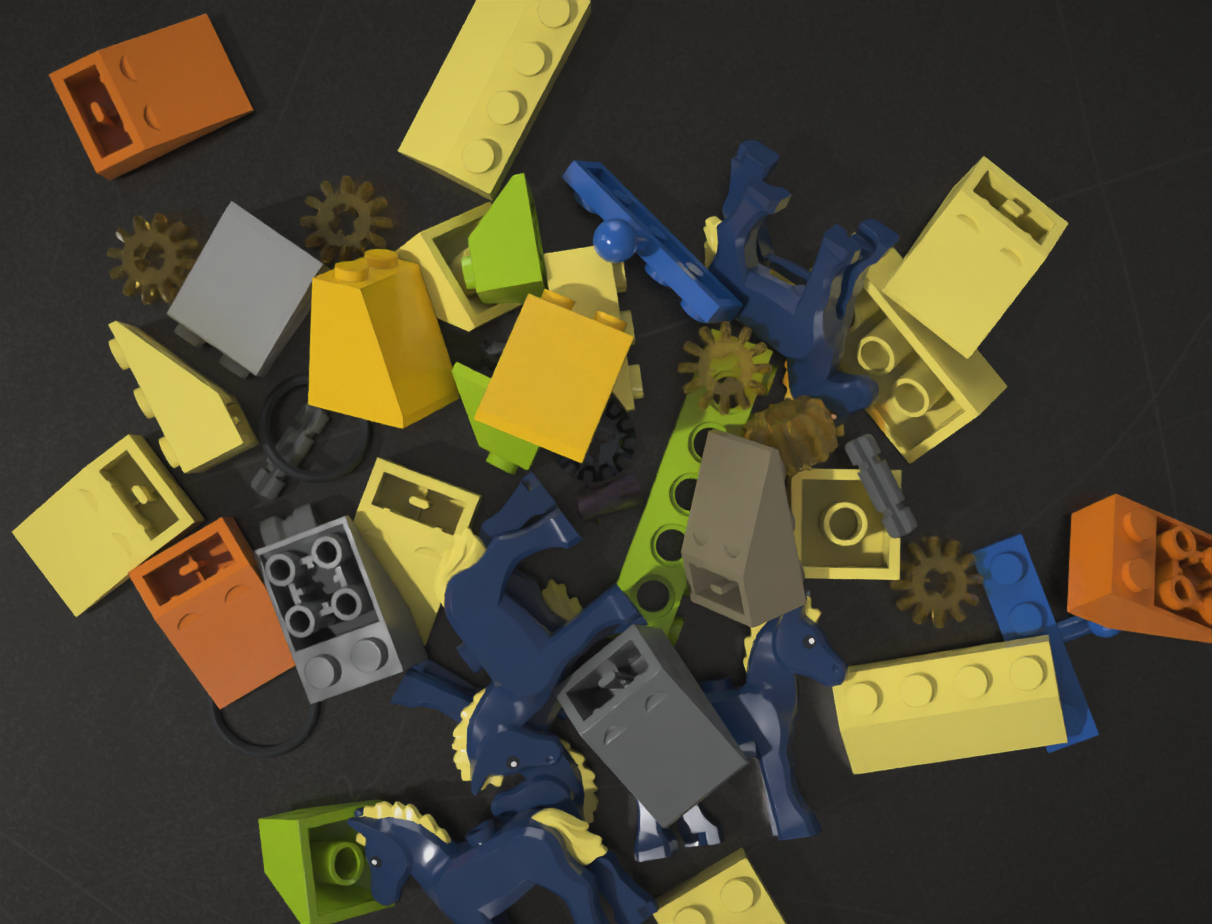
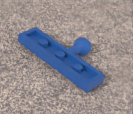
(633, 228)
(1025, 613)

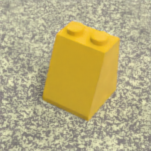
(377, 342)
(555, 375)

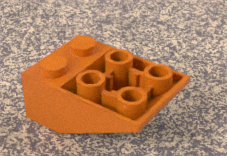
(150, 95)
(1140, 571)
(216, 610)

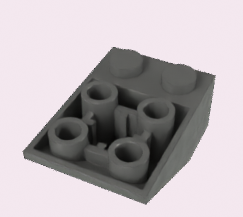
(338, 610)
(651, 723)

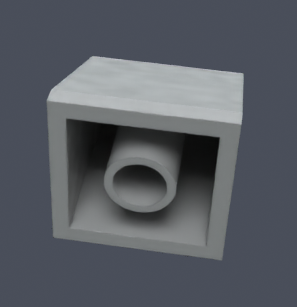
(245, 293)

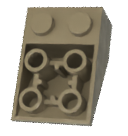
(741, 533)

